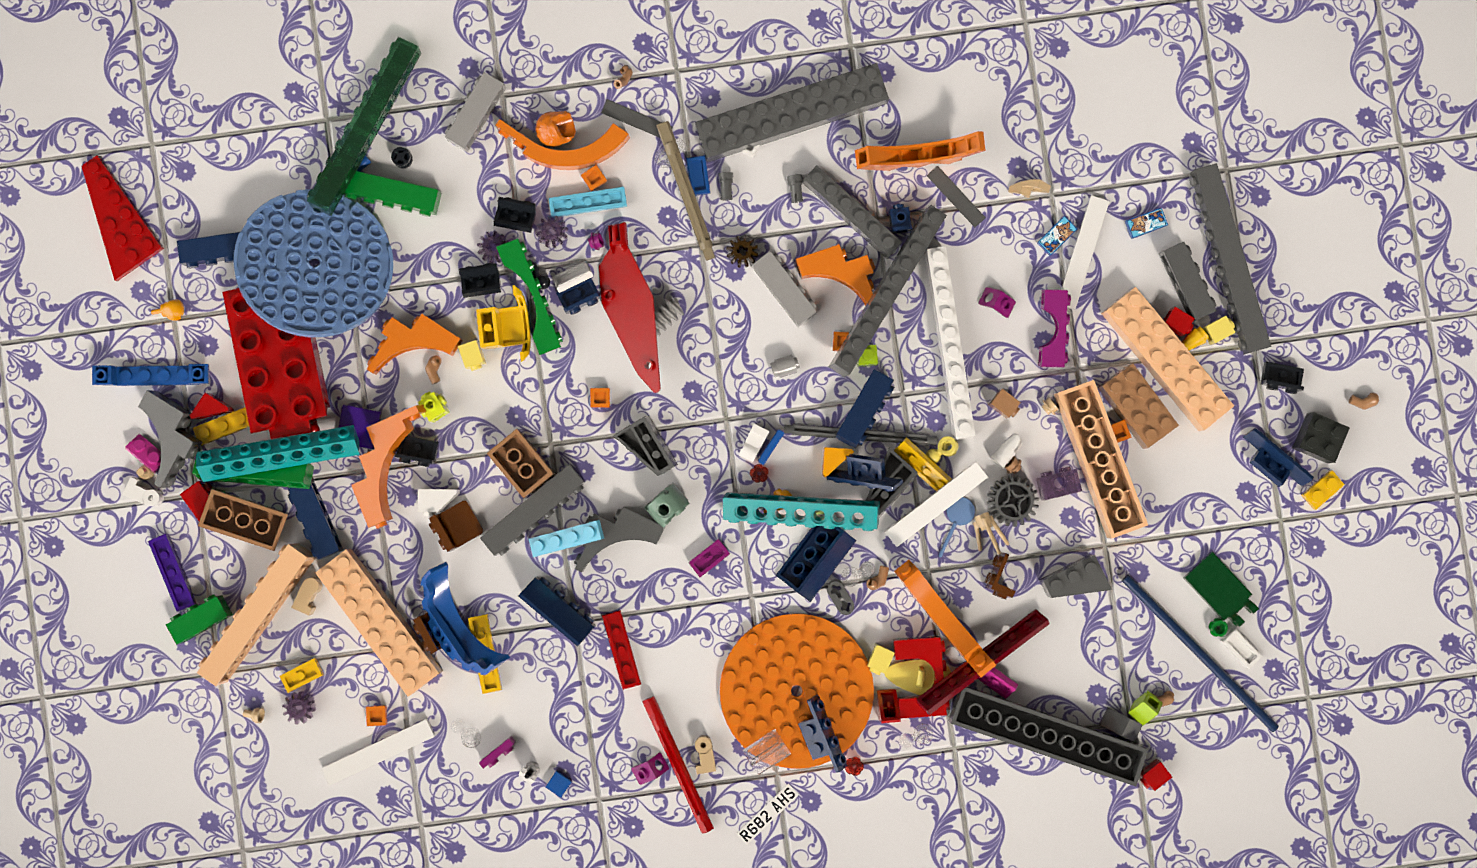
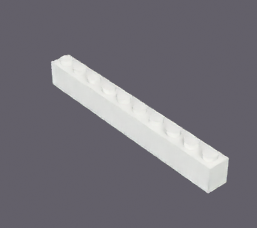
(949, 343)

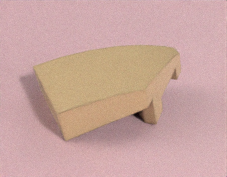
(1025, 187)

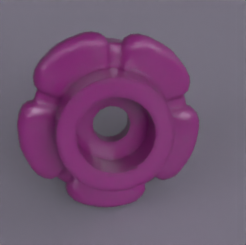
(596, 241)

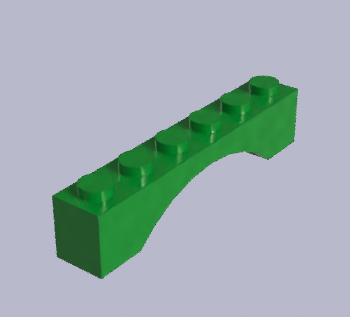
(544, 334)

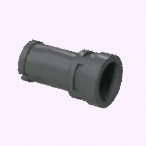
(726, 181)
(795, 183)

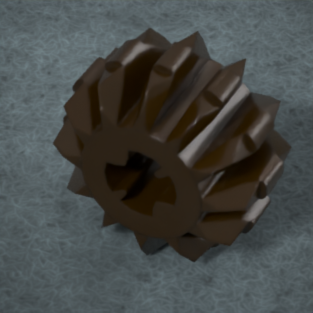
(738, 256)

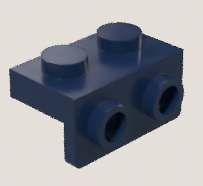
(579, 296)

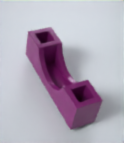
(1053, 352)

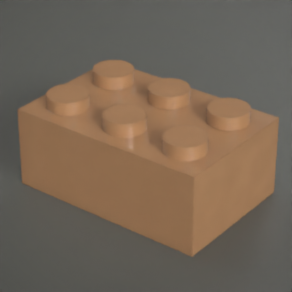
(521, 463)

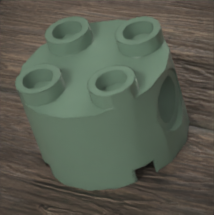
(667, 505)

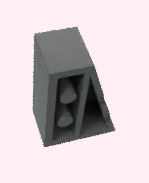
(648, 445)
(894, 468)
(1076, 578)

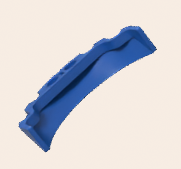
(449, 627)

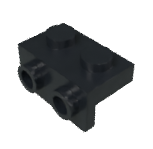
(515, 214)
(480, 280)
(1283, 377)
(418, 450)

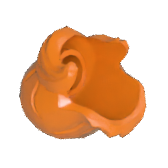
(555, 128)

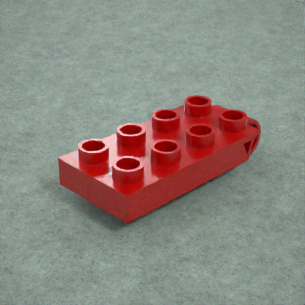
(276, 372)

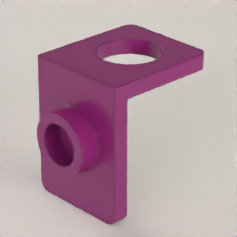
(1000, 302)
(647, 771)

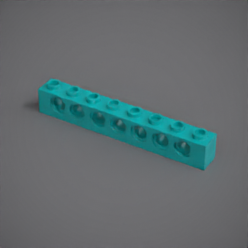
(277, 453)
(809, 505)

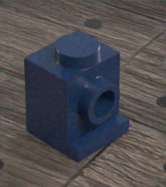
(899, 226)

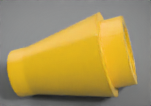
(1195, 338)

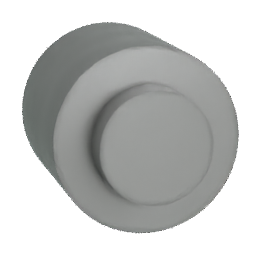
(784, 366)

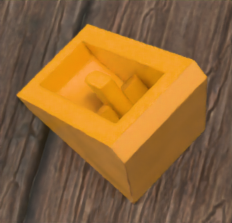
(833, 458)

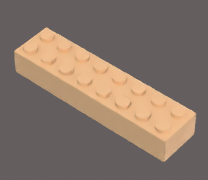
(1167, 359)
(1100, 459)
(256, 614)
(379, 621)

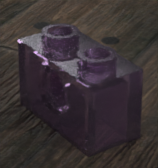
(1070, 485)

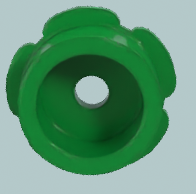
(1221, 631)

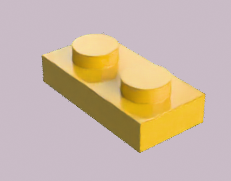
(1323, 489)
(301, 675)

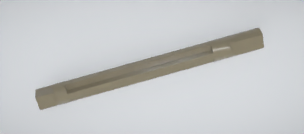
(686, 190)

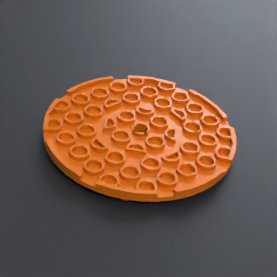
(791, 653)

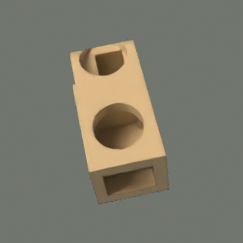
(306, 595)
(705, 749)

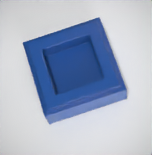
(558, 784)

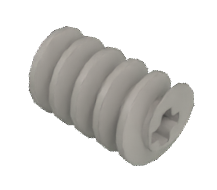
(666, 313)

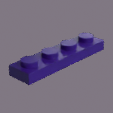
(172, 572)

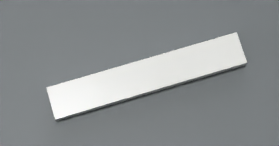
(1084, 248)
(936, 504)
(378, 752)

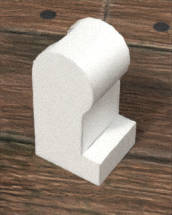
(753, 443)
(142, 494)

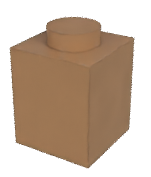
(1005, 404)

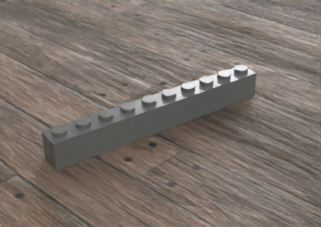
(1229, 258)
(887, 291)

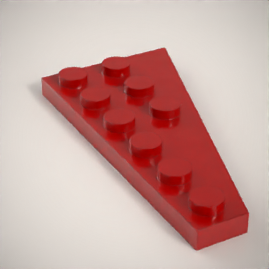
(122, 228)

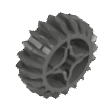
(1010, 493)

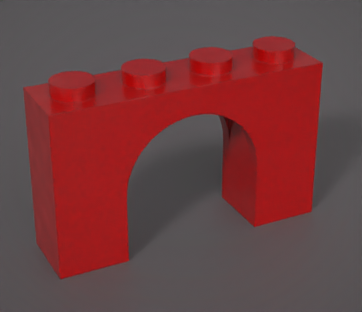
(929, 650)

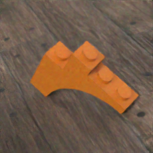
(831, 264)
(401, 339)

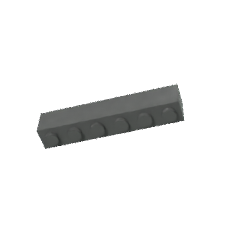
(851, 212)
(532, 510)

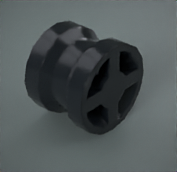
(401, 157)

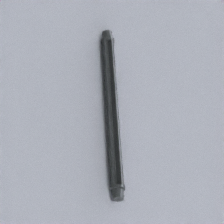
(872, 435)

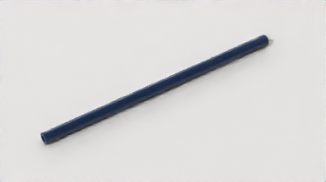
(1201, 654)

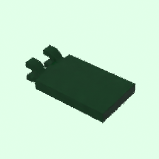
(1220, 589)

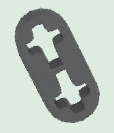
(844, 594)

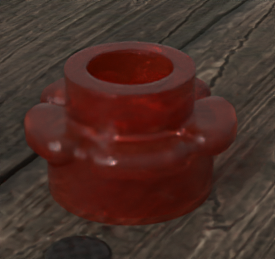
(759, 468)
(859, 766)

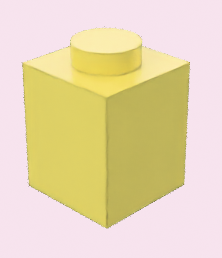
(1219, 329)
(472, 355)
(880, 659)

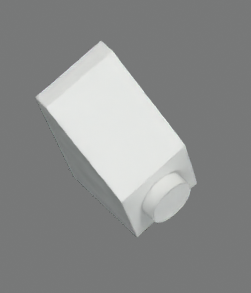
(435, 500)

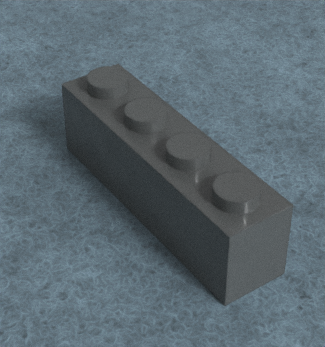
(1187, 281)

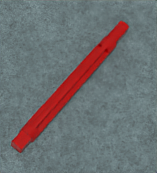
(678, 764)

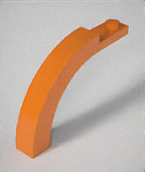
(575, 159)

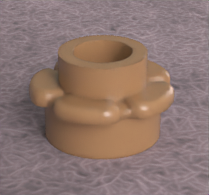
(1013, 465)

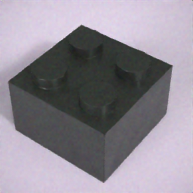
(1321, 438)

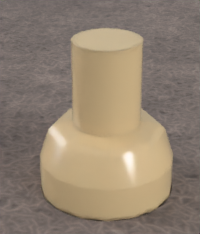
(144, 473)
(257, 714)

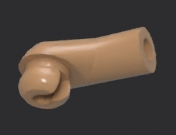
(623, 81)
(432, 368)
(1366, 403)
(879, 580)
(1167, 698)

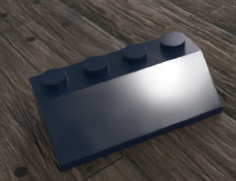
(815, 560)
(557, 610)

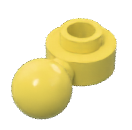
(935, 454)

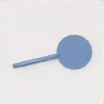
(959, 514)

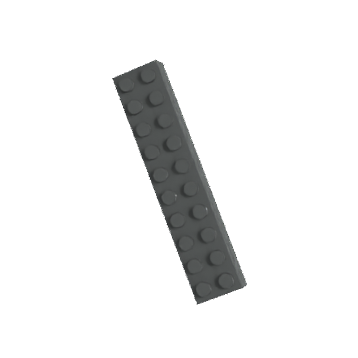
(792, 112)
(1048, 735)

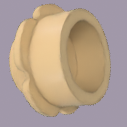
(1049, 406)

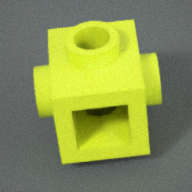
(439, 408)

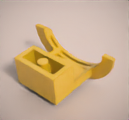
(505, 326)

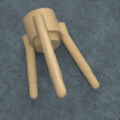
(984, 522)

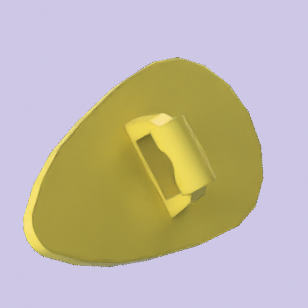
(913, 675)

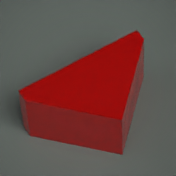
(209, 407)
(888, 706)

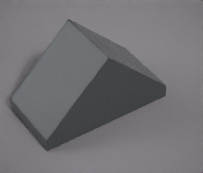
(1120, 724)

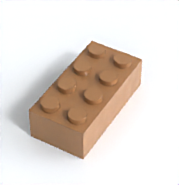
(1138, 406)
(243, 519)

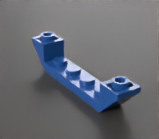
(150, 375)

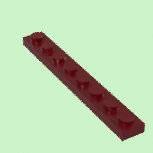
(996, 650)

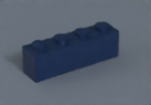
(207, 250)
(864, 409)
(315, 520)

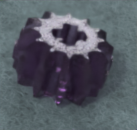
(555, 224)
(486, 245)
(297, 700)

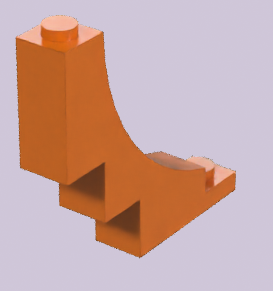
(386, 438)
(944, 618)

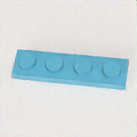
(588, 202)
(566, 538)

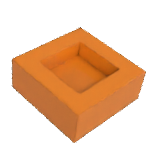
(594, 178)
(838, 339)
(600, 397)
(1121, 431)
(376, 715)

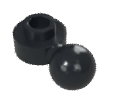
(543, 279)

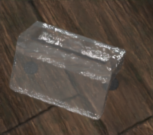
(766, 752)

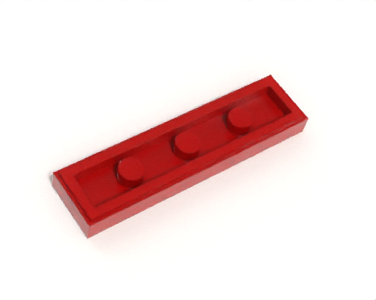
(621, 649)

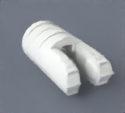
(1007, 451)
(523, 772)

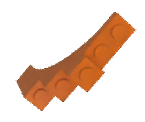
(919, 155)

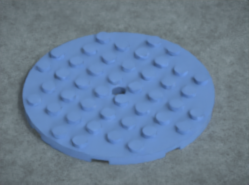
(305, 300)

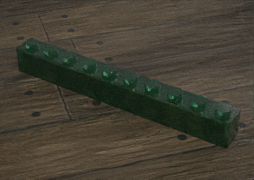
(364, 126)

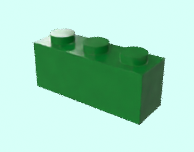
(198, 619)

